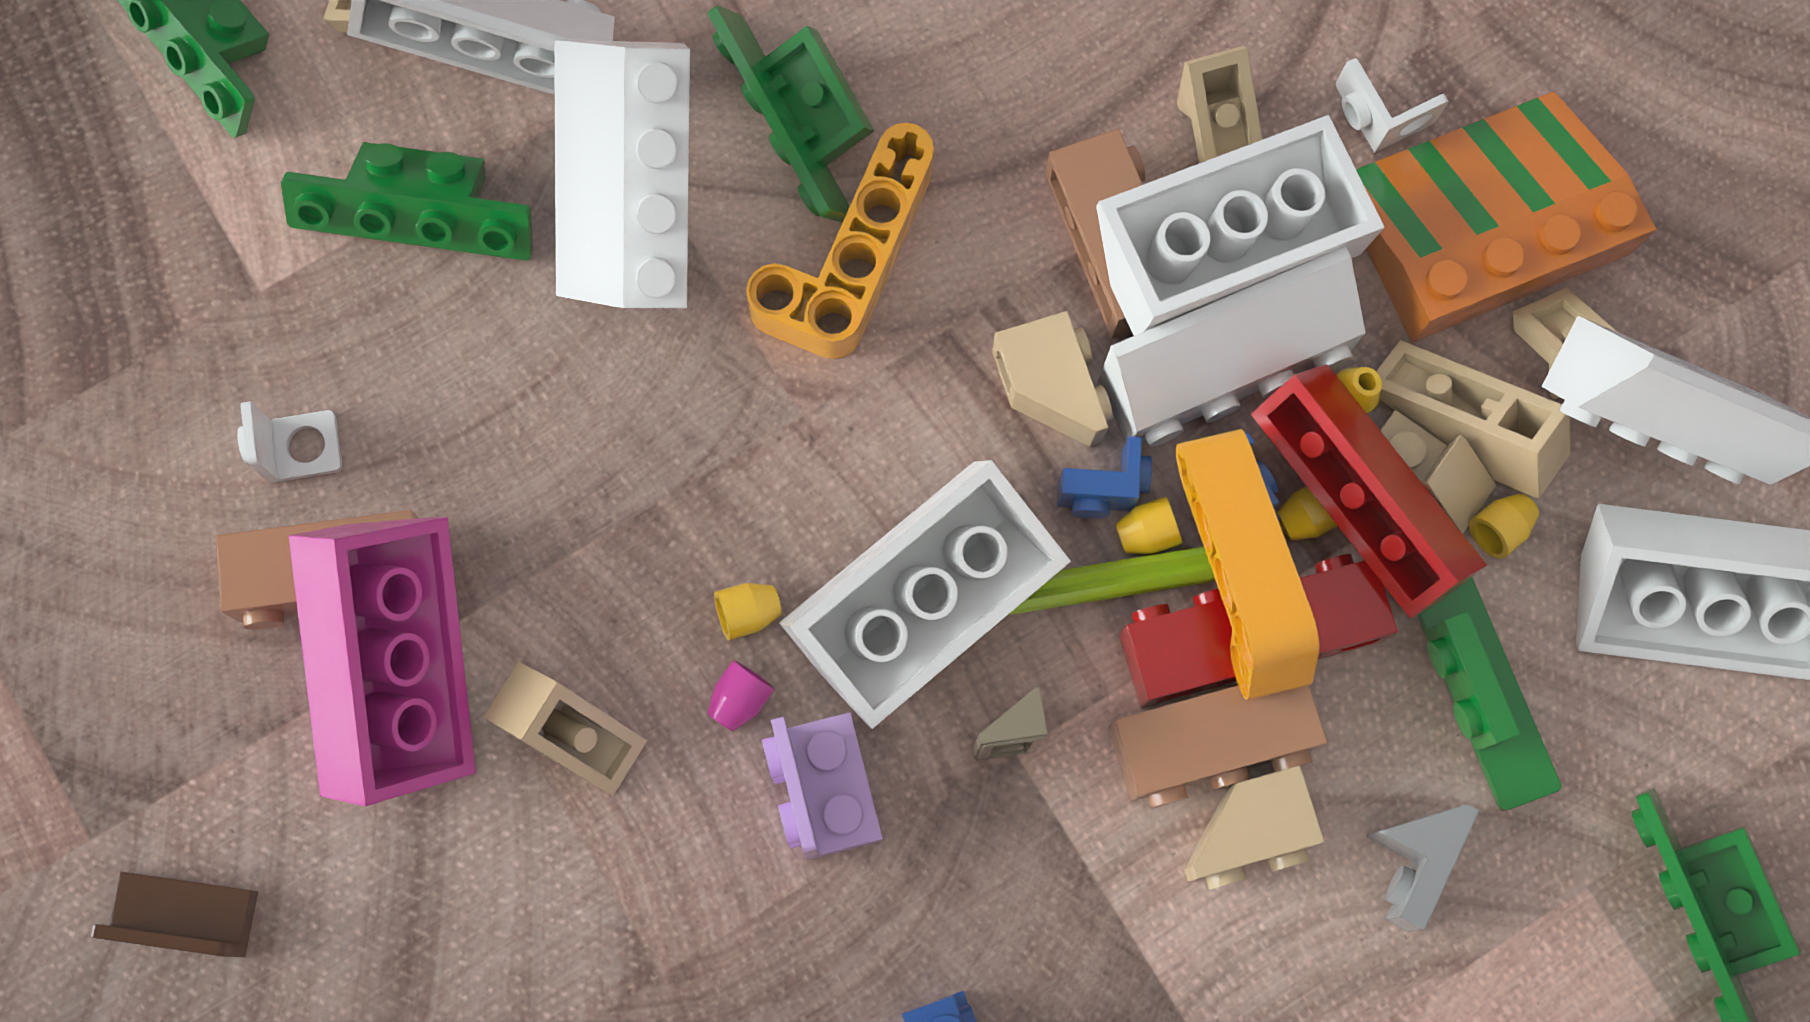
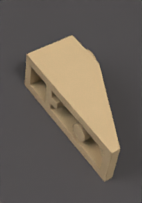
(1510, 429)

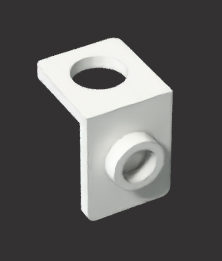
(1367, 111)
(266, 444)

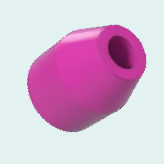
(738, 696)

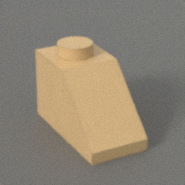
(565, 728)

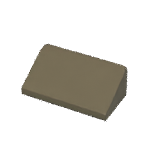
(1016, 731)

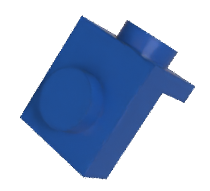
(1098, 491)

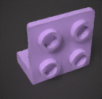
(825, 784)

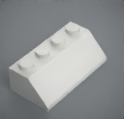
(484, 36)
(622, 172)
(1233, 223)
(1234, 349)
(1678, 404)
(1696, 591)
(925, 592)

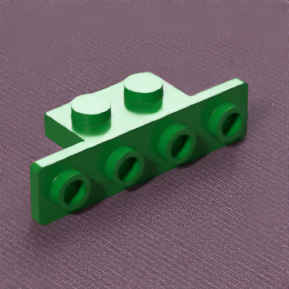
(199, 44)
(803, 102)
(411, 201)
(1488, 699)
(1726, 900)

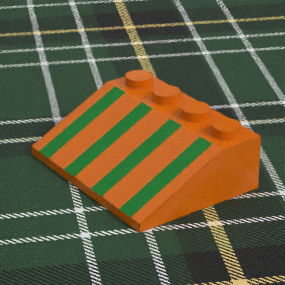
(1498, 214)

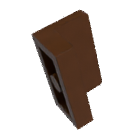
(180, 915)

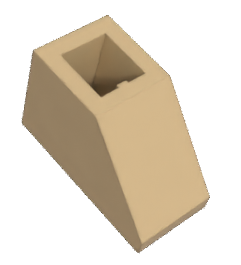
(1049, 378)
(1254, 823)

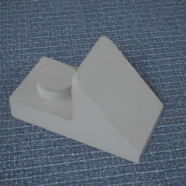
(1433, 848)

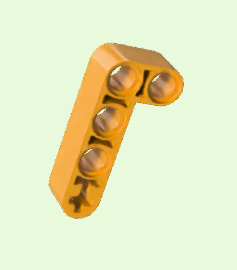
(856, 239)
(1262, 593)

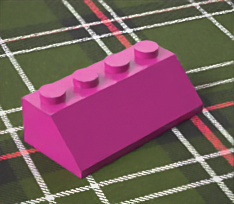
(382, 658)

